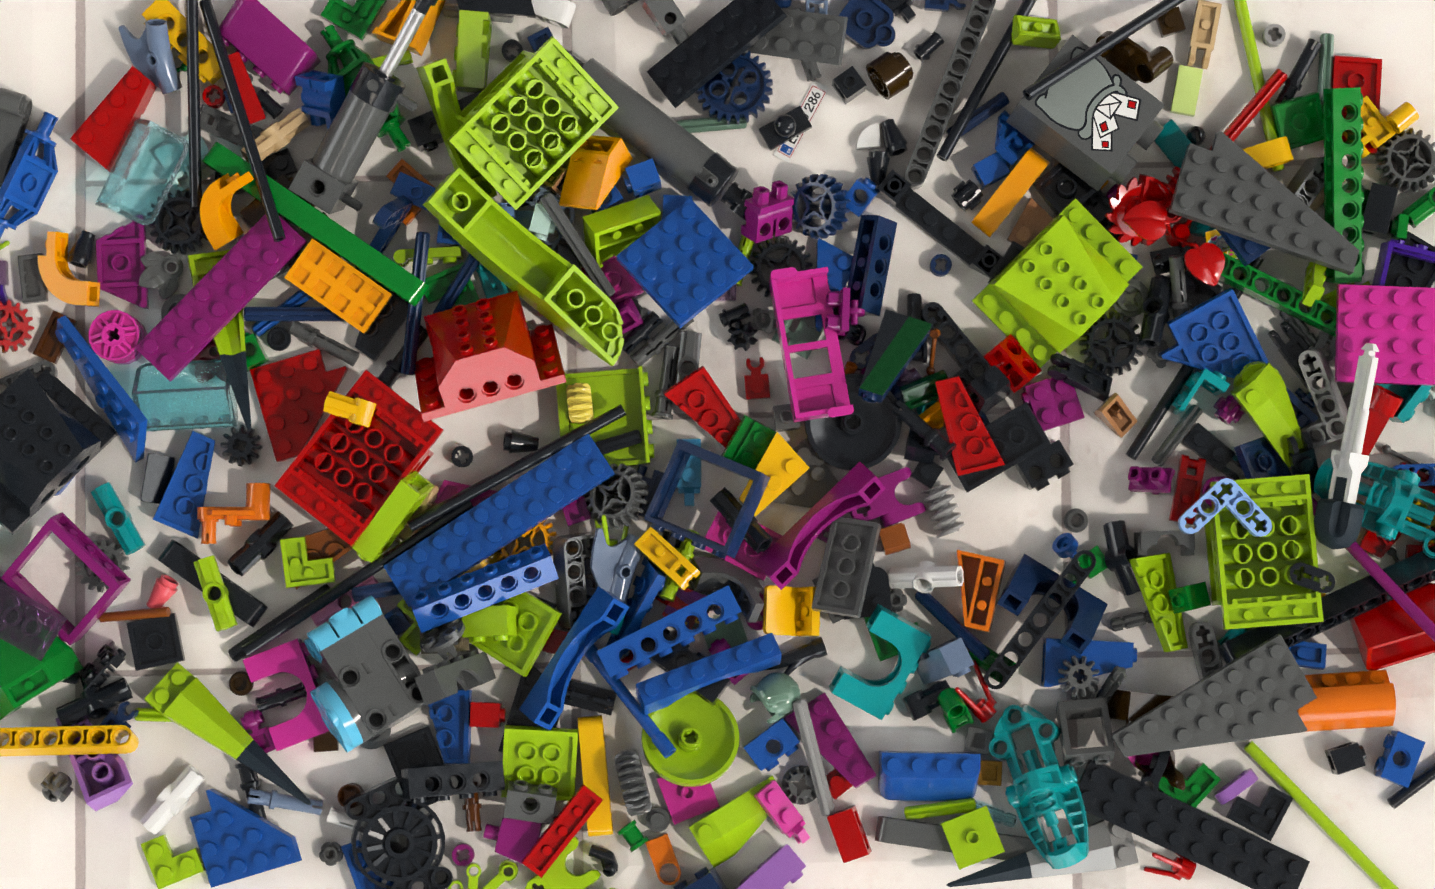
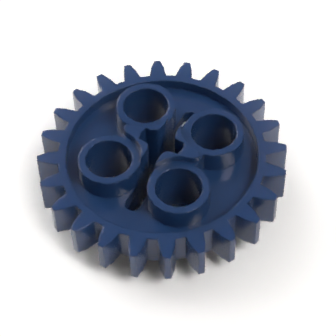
(754, 93)

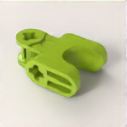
(560, 878)

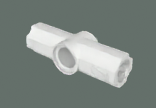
(926, 577)
(172, 799)

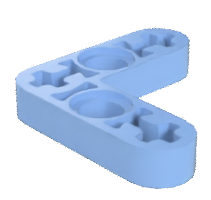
(1230, 502)

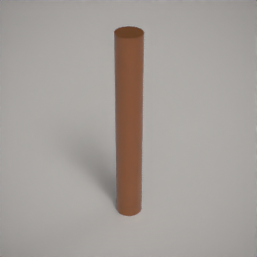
(135, 614)

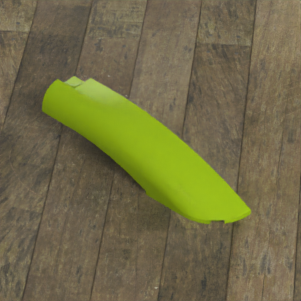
(527, 265)

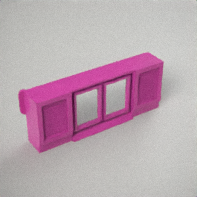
(799, 296)

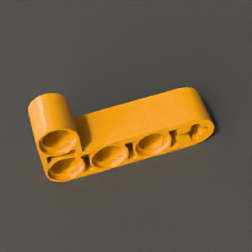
(1010, 192)

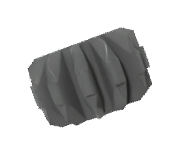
(1085, 670)

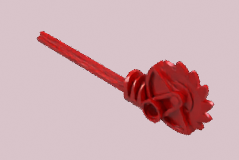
(1152, 189)

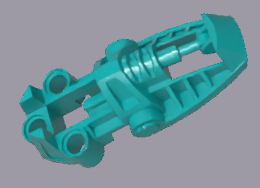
(1388, 502)
(1042, 789)

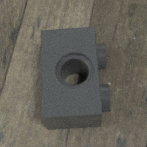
(538, 812)

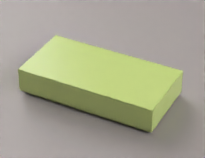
(1186, 90)

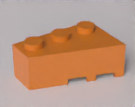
(980, 589)

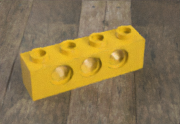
(165, 10)

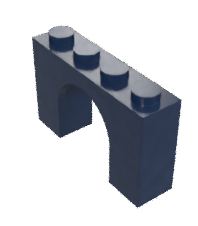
(1082, 610)

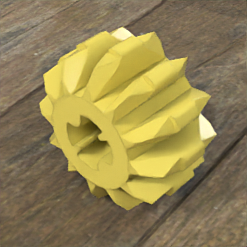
(579, 403)

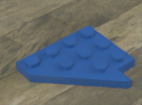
(1215, 337)
(240, 842)

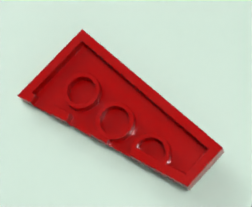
(705, 404)
(964, 427)

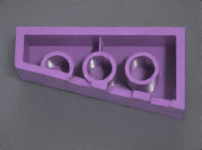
(775, 871)

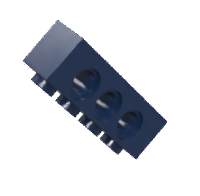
(871, 262)

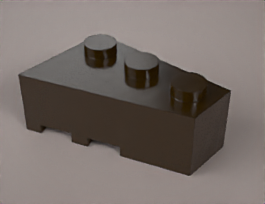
(1131, 705)

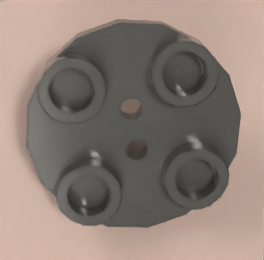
(443, 638)

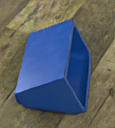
(928, 775)

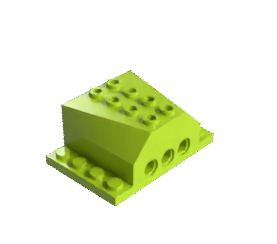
(530, 120)
(1058, 284)
(1251, 571)

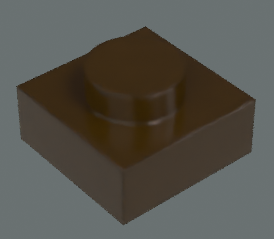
(1171, 22)

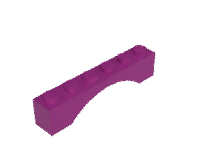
(852, 492)

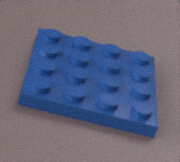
(685, 262)

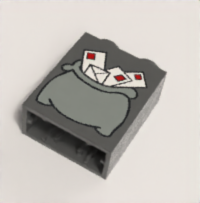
(1090, 118)

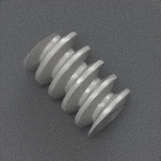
(943, 510)

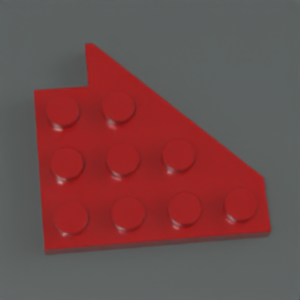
(294, 399)

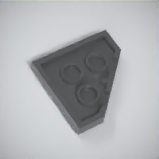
(812, 484)

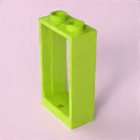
(392, 517)

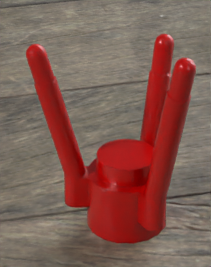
(981, 708)
(1181, 866)

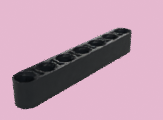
(1042, 607)

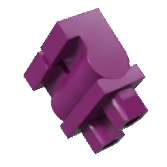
(768, 212)

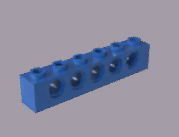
(475, 597)
(610, 654)

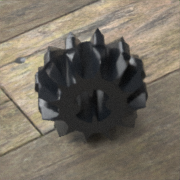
(237, 454)

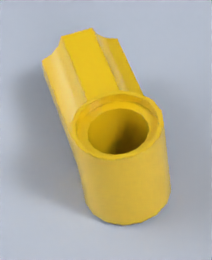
(1402, 117)
(355, 410)

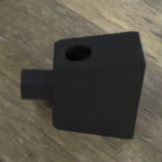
(990, 389)

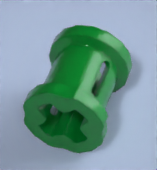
(632, 835)

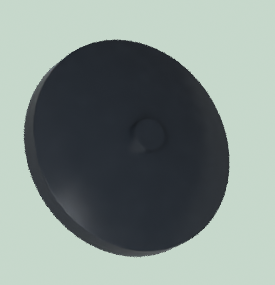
(860, 437)

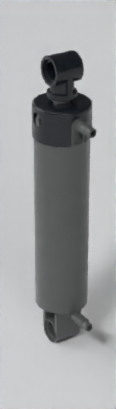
(668, 143)

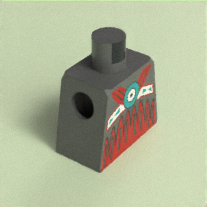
(658, 10)

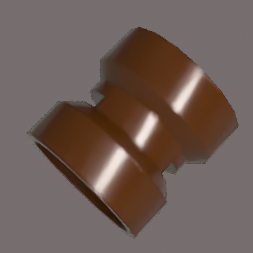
(348, 791)

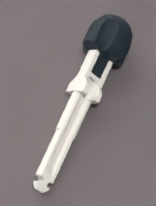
(1339, 517)

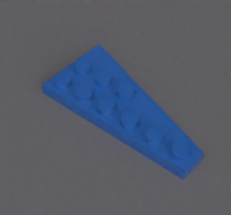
(108, 393)

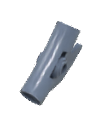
(153, 54)
(614, 565)

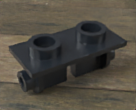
(1160, 258)
(590, 697)

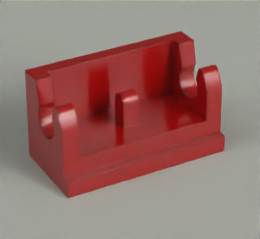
(849, 834)

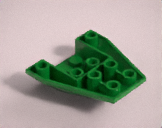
(27, 677)

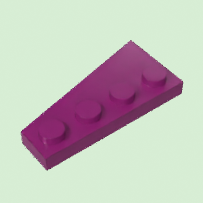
(836, 742)

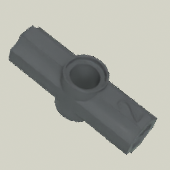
(688, 351)

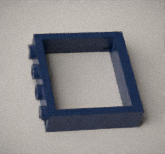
(670, 481)

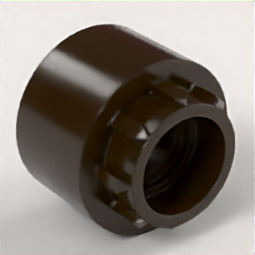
(890, 74)

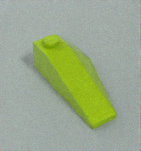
(1270, 409)

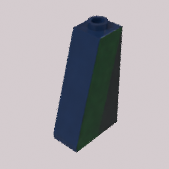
(893, 350)

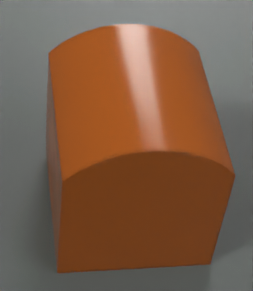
(894, 539)

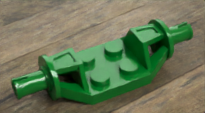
(352, 60)

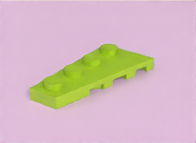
(1154, 579)

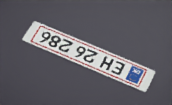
(810, 106)

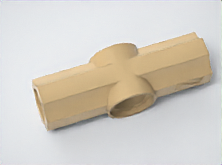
(279, 134)

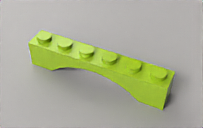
(442, 96)

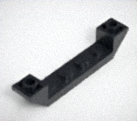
(938, 226)

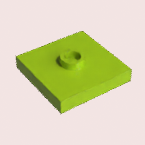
(972, 837)

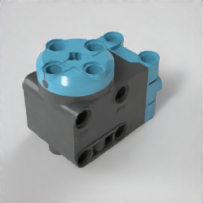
(367, 674)

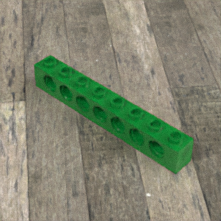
(1336, 173)

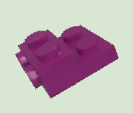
(1053, 403)

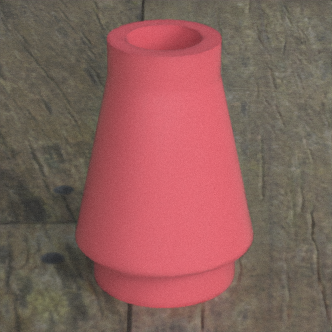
(162, 591)

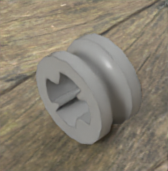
(1279, 32)

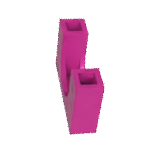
(293, 659)

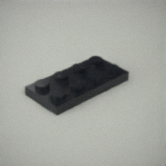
(1015, 437)

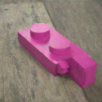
(782, 811)

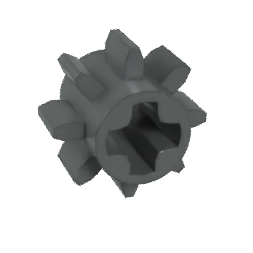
(56, 786)

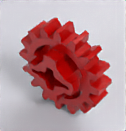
(16, 327)

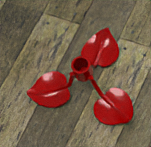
(1149, 223)

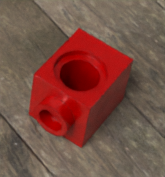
(487, 714)

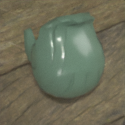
(777, 694)

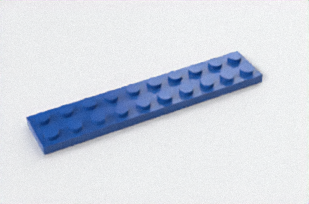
(500, 518)

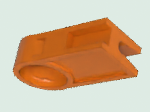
(662, 853)

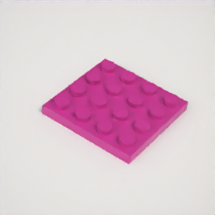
(1397, 322)

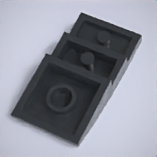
(1062, 186)

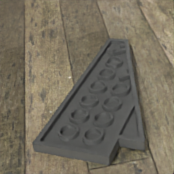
(1243, 199)
(1236, 703)

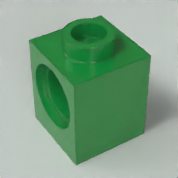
(259, 356)
(1189, 597)

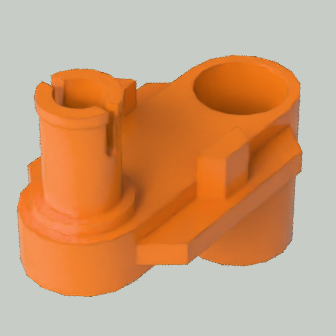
(256, 509)

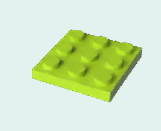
(534, 625)
(541, 758)

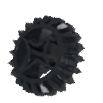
(174, 229)
(770, 262)
(1110, 354)

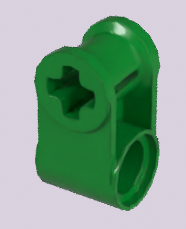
(954, 709)

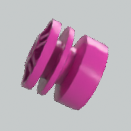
(121, 350)

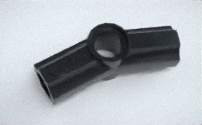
(729, 507)
(260, 544)
(1119, 554)

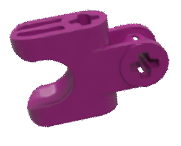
(886, 504)

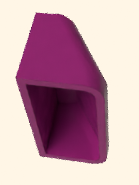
(267, 44)

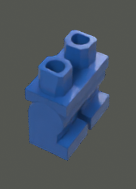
(321, 96)

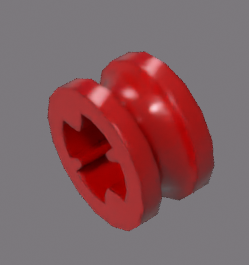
(209, 91)

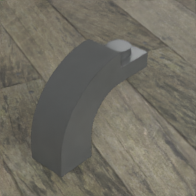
(718, 574)

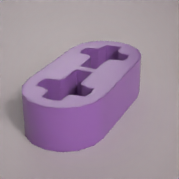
(1236, 786)

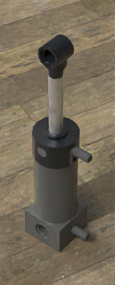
(374, 94)

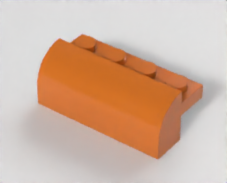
(1349, 701)

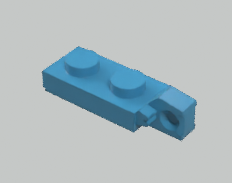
(691, 477)

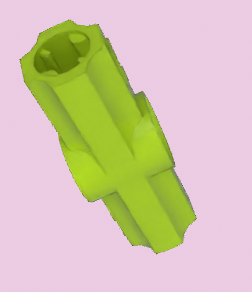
(210, 577)

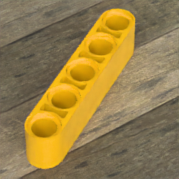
(595, 772)

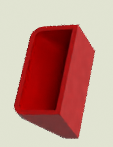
(1390, 635)

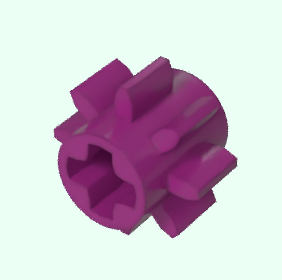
(1228, 410)

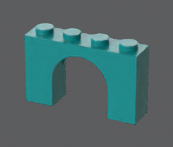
(878, 695)

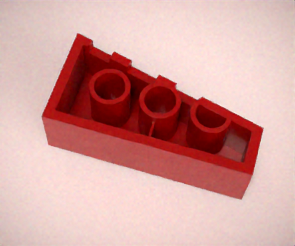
(111, 122)

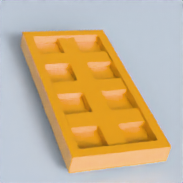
(338, 286)

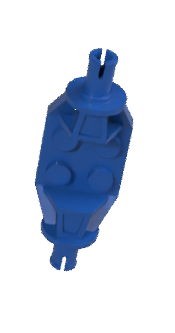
(29, 175)

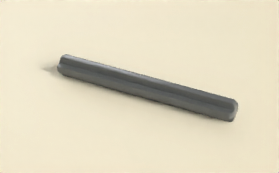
(576, 244)

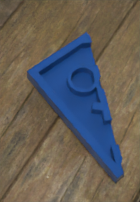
(839, 269)

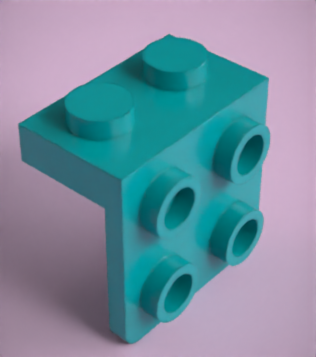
(1212, 382)
(1412, 397)

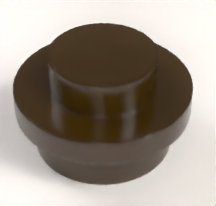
(240, 683)

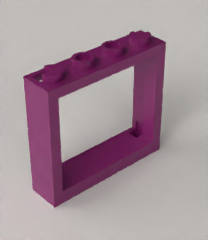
(89, 554)

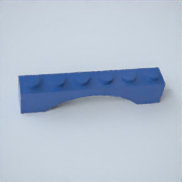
(742, 659)
(548, 695)

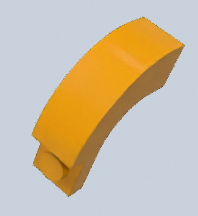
(216, 209)
(58, 277)

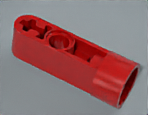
(1382, 407)

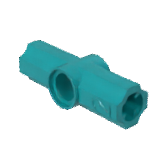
(110, 505)

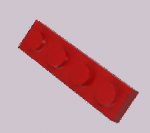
(562, 830)

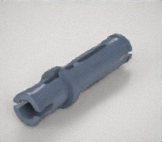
(283, 801)

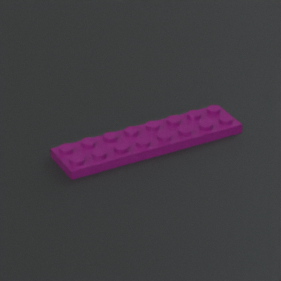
(218, 297)

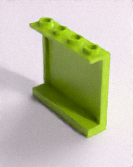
(608, 391)

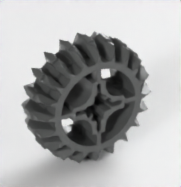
(1417, 163)
(627, 480)
(633, 782)

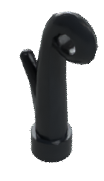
(801, 655)

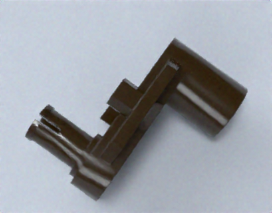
(1137, 61)

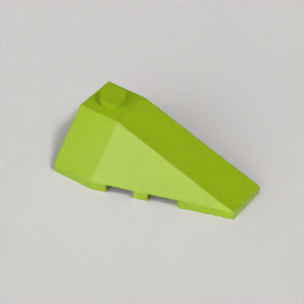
(730, 826)

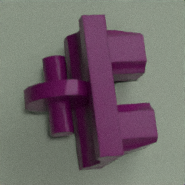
(841, 321)
(1150, 479)

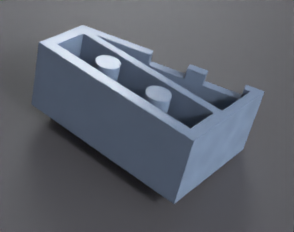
(944, 660)

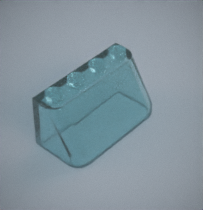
(143, 172)
(192, 400)

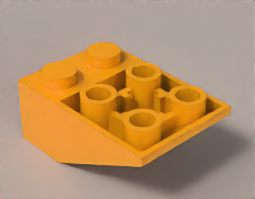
(594, 172)

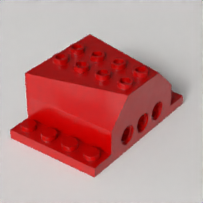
(484, 357)
(354, 468)

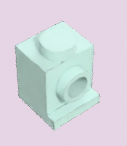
(541, 223)

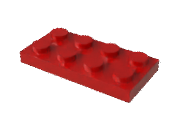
(1355, 73)

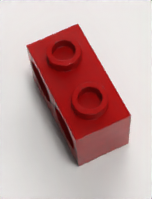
(1013, 362)

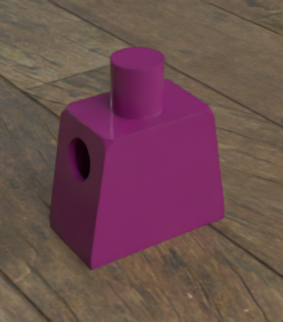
(513, 837)

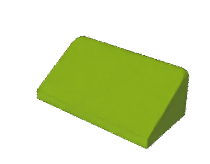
(1035, 32)

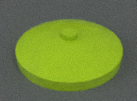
(703, 739)

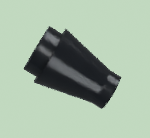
(893, 139)
(878, 165)
(81, 252)
(519, 442)

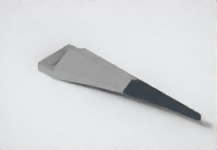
(1108, 849)

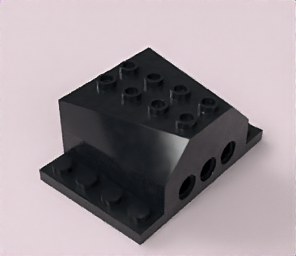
(43, 443)

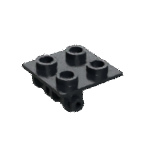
(92, 673)

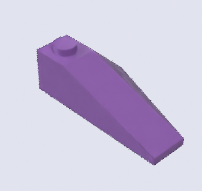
(100, 776)

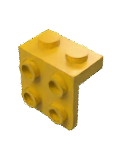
(790, 611)

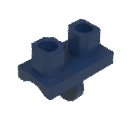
(1304, 414)

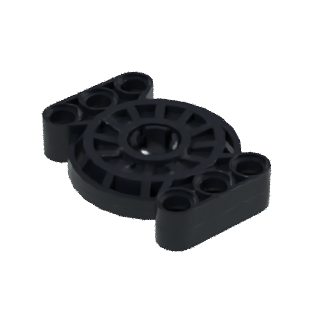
(388, 820)

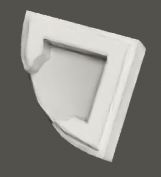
(869, 137)

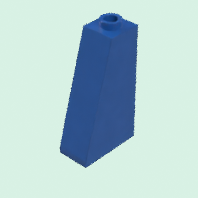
(1103, 653)

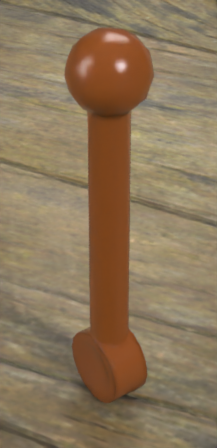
(935, 333)

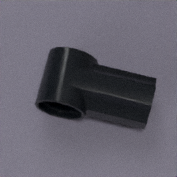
(923, 702)

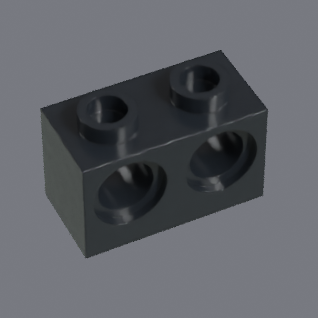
(1042, 461)

